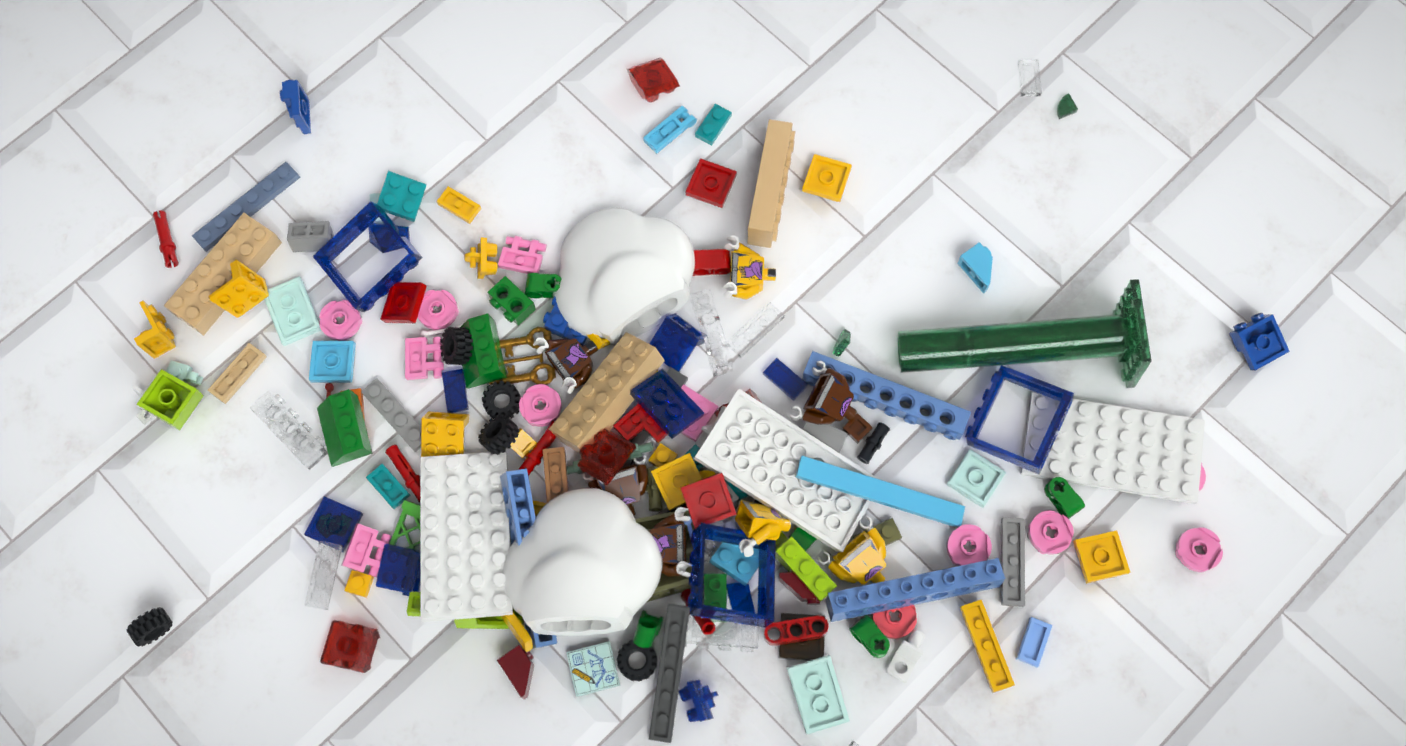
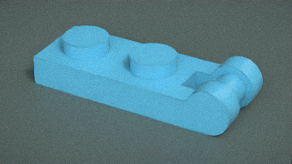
(669, 129)

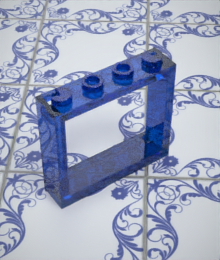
(345, 237)
(1031, 383)
(766, 577)

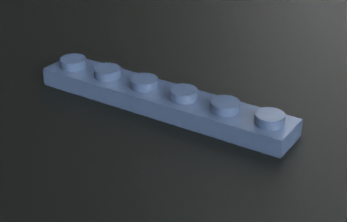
(249, 204)

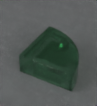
(1066, 107)
(842, 343)

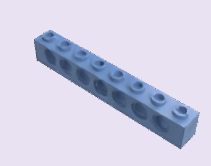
(937, 408)
(521, 517)
(914, 590)

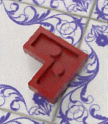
(635, 422)

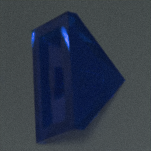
(383, 238)

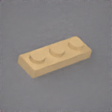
(237, 373)

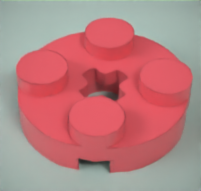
(897, 628)

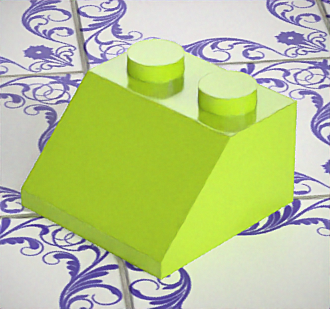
(170, 399)

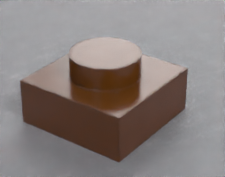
(857, 428)

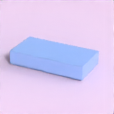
(1034, 642)

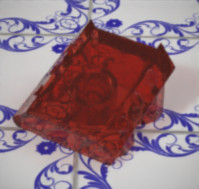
(652, 79)
(605, 455)
(350, 646)

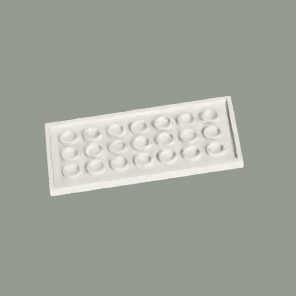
(1119, 448)
(761, 457)
(463, 537)

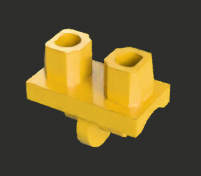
(483, 266)

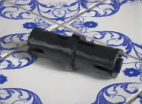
(873, 443)

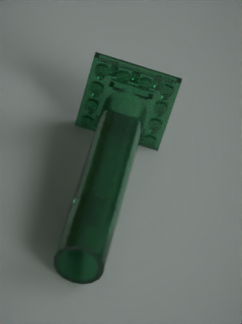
(1039, 341)

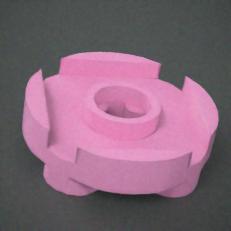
(448, 311)
(329, 323)
(530, 399)
(960, 536)
(1045, 543)
(1199, 562)

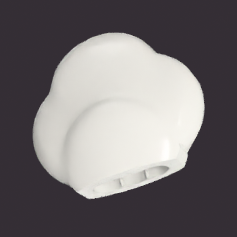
(623, 273)
(582, 566)

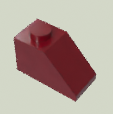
(797, 587)
(519, 669)

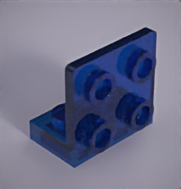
(676, 341)
(400, 569)

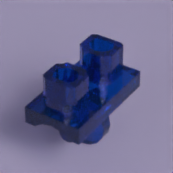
(701, 698)

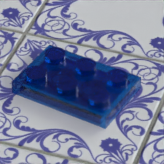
(667, 403)

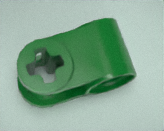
(541, 285)
(1065, 499)
(647, 629)
(867, 634)

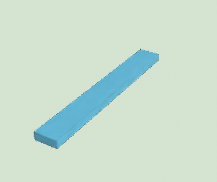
(880, 491)

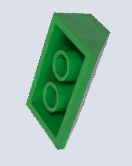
(486, 360)
(344, 428)

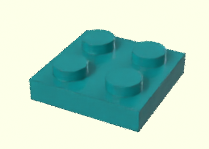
(401, 196)

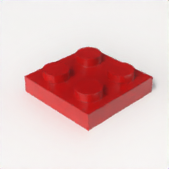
(711, 183)
(403, 302)
(708, 500)

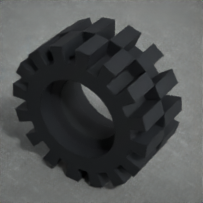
(456, 346)
(493, 392)
(498, 434)
(149, 627)
(627, 670)

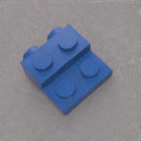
(297, 104)
(559, 326)
(1259, 340)

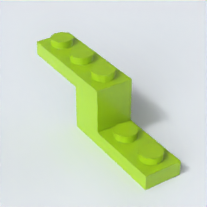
(795, 558)
(492, 622)

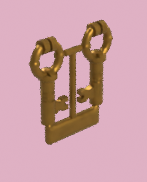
(532, 376)

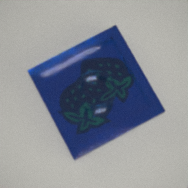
(333, 523)

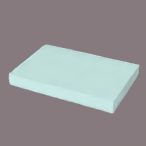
(292, 311)
(818, 694)

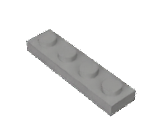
(394, 413)
(1013, 561)

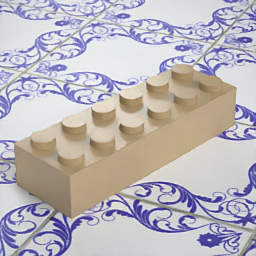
(771, 184)
(245, 242)
(607, 392)

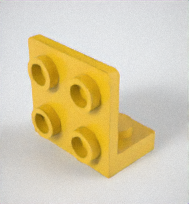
(241, 292)
(159, 338)
(443, 433)

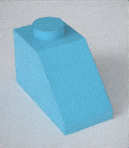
(977, 265)

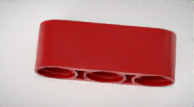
(712, 262)
(805, 625)

